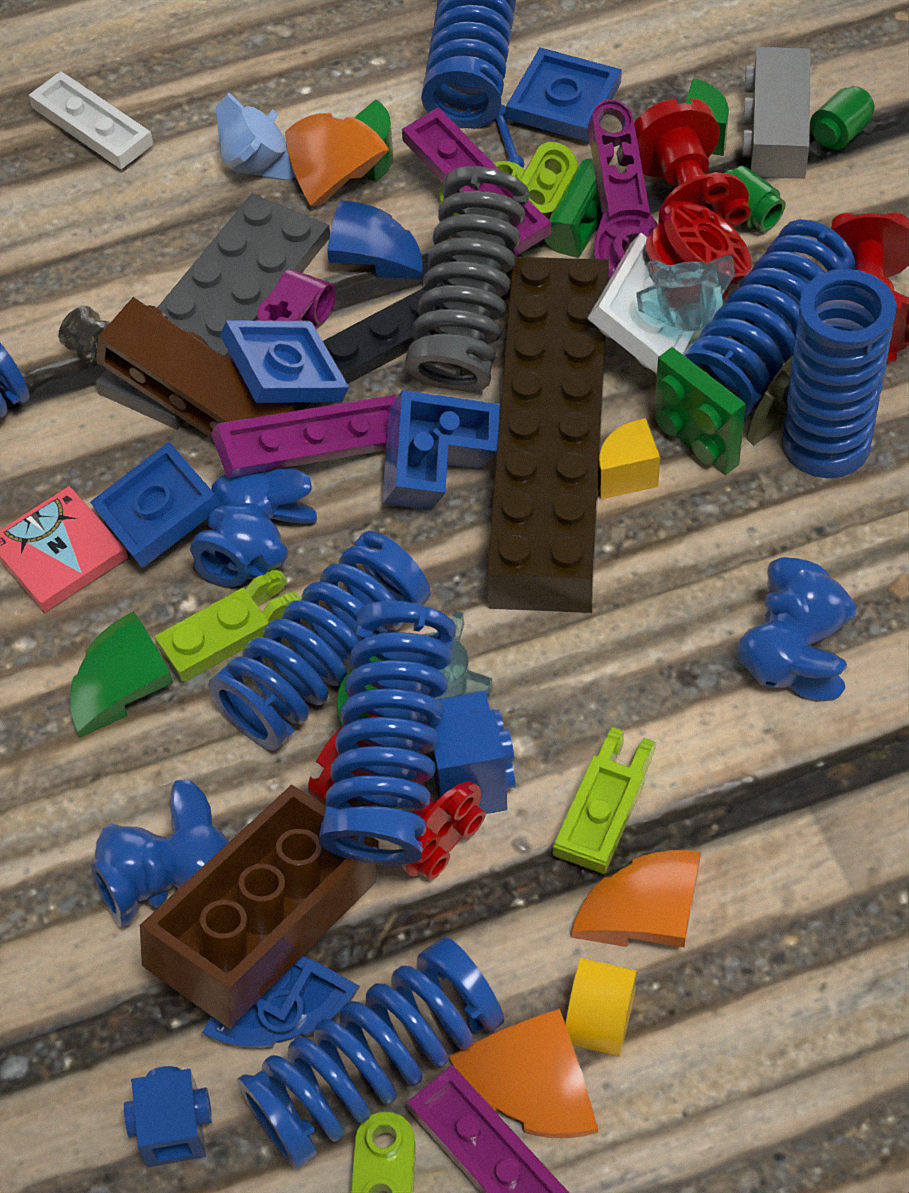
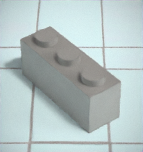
(778, 112)

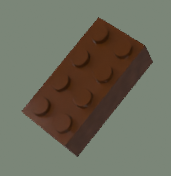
(253, 909)

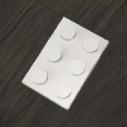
(618, 313)

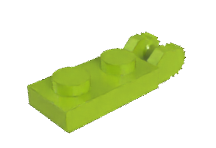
(224, 626)
(603, 804)

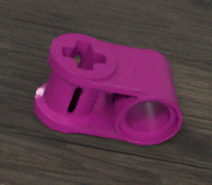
(298, 299)

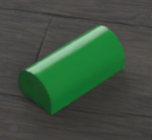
(576, 212)

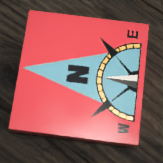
(58, 549)

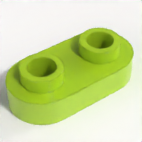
(548, 185)
(384, 1168)

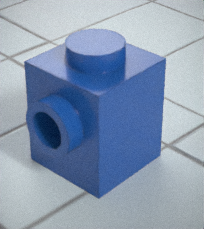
(168, 1116)

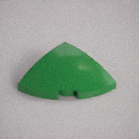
(116, 671)

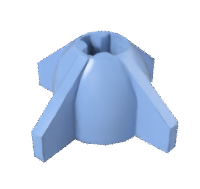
(252, 141)

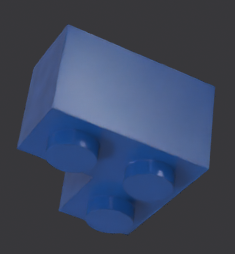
(427, 436)
(474, 749)

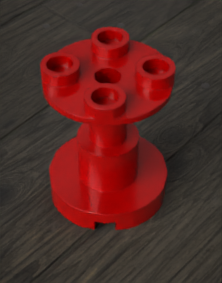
(676, 146)
(881, 250)
(446, 820)

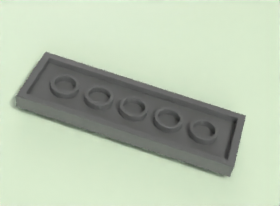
(229, 284)

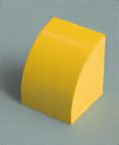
(628, 460)
(600, 1006)

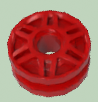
(697, 235)

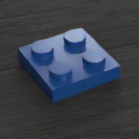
(562, 93)
(283, 361)
(156, 504)

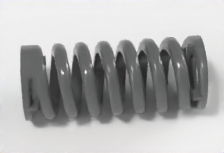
(472, 282)

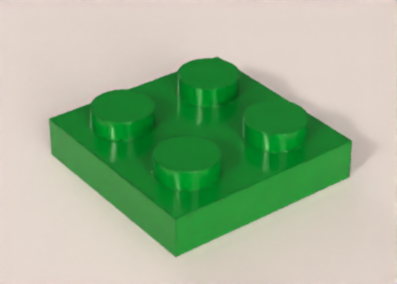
(699, 411)

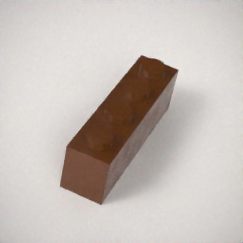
(177, 369)

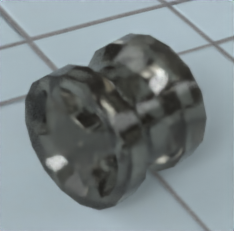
(81, 332)

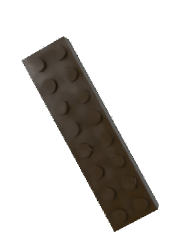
(549, 439)

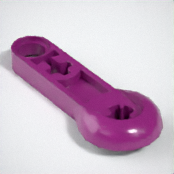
(620, 194)

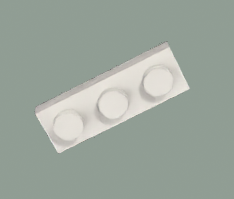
(91, 120)

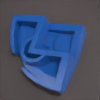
(373, 237)
(289, 1007)

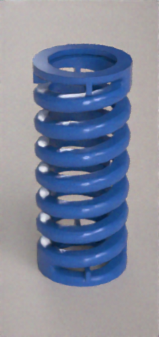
(470, 57)
(774, 317)
(837, 372)
(318, 653)
(399, 734)
(267, 1090)

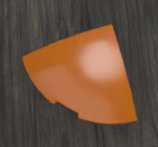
(330, 152)
(642, 901)
(531, 1077)

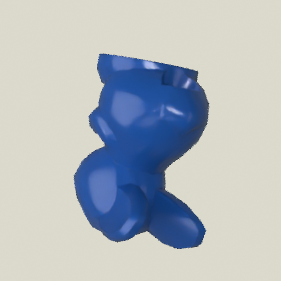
(243, 535)
(801, 611)
(142, 865)

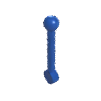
(500, 119)

